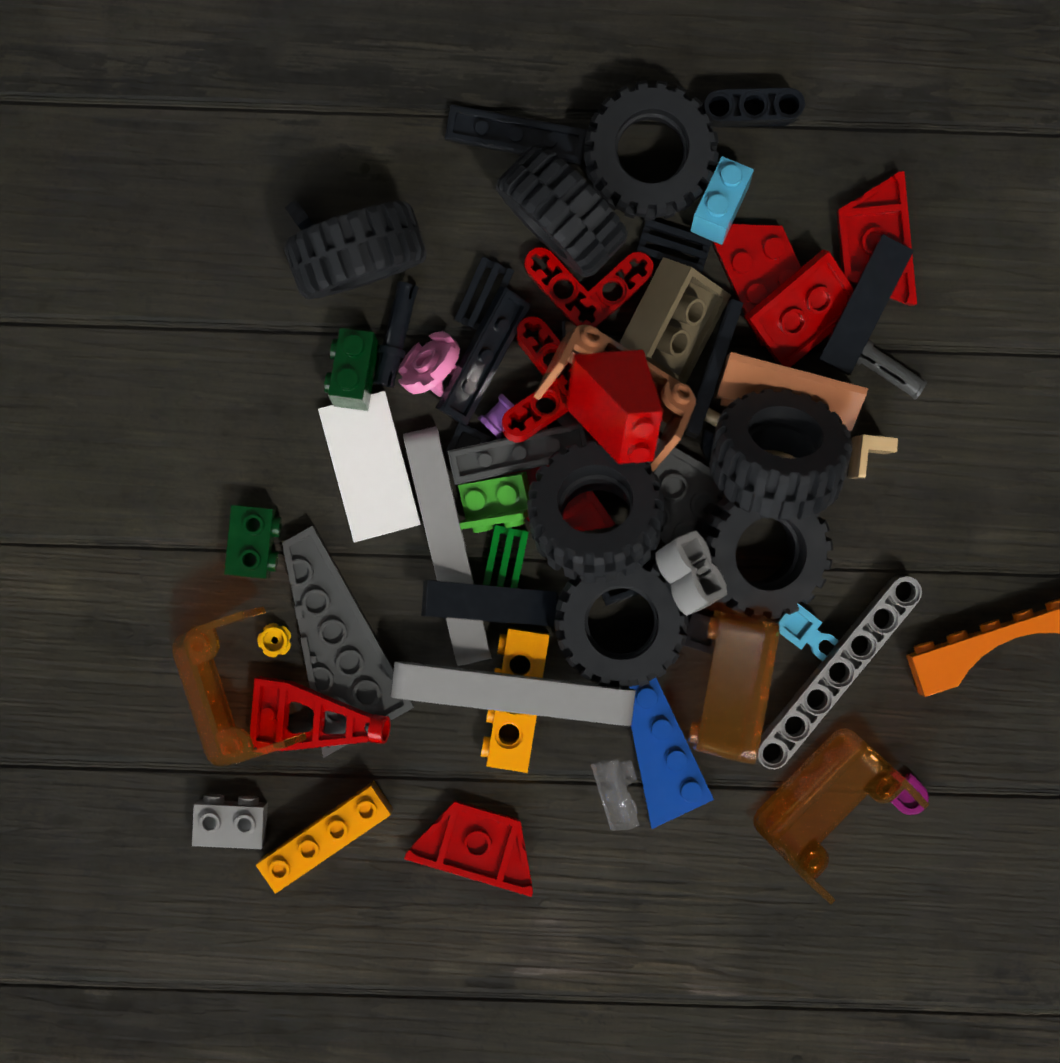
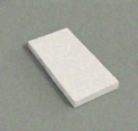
(370, 468)

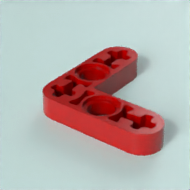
(594, 297)
(556, 392)

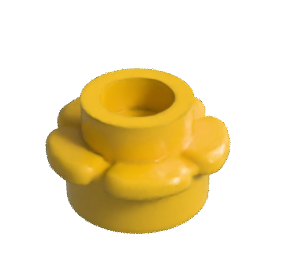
(265, 640)

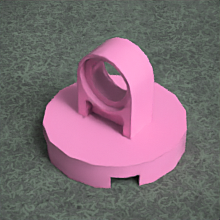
(428, 365)

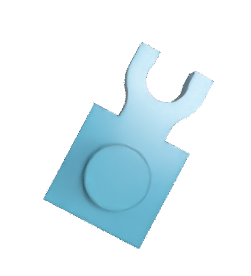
(802, 629)

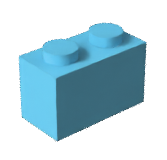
(721, 200)

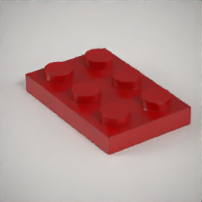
(801, 309)

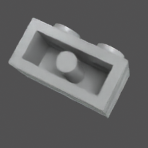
(229, 822)

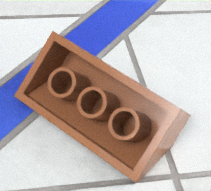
(746, 374)

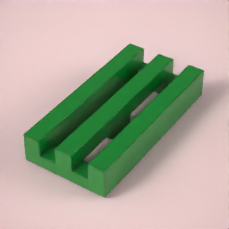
(506, 555)

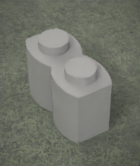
(690, 572)

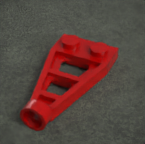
(271, 717)

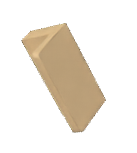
(868, 444)

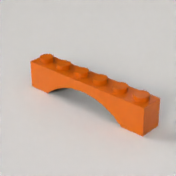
(946, 664)

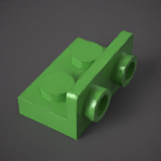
(495, 502)

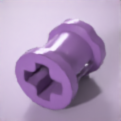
(493, 418)

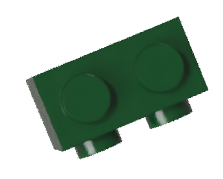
(353, 369)
(252, 542)

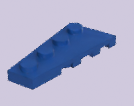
(665, 761)

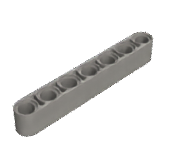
(444, 535)
(853, 664)
(512, 693)

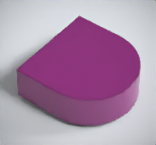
(906, 803)

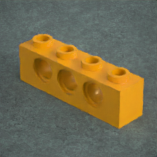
(515, 754)
(324, 837)

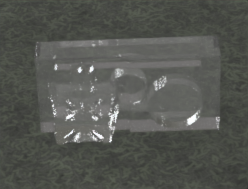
(611, 781)

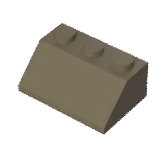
(675, 318)

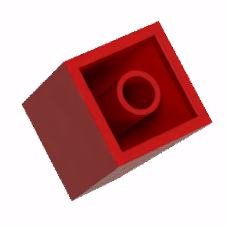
(616, 403)

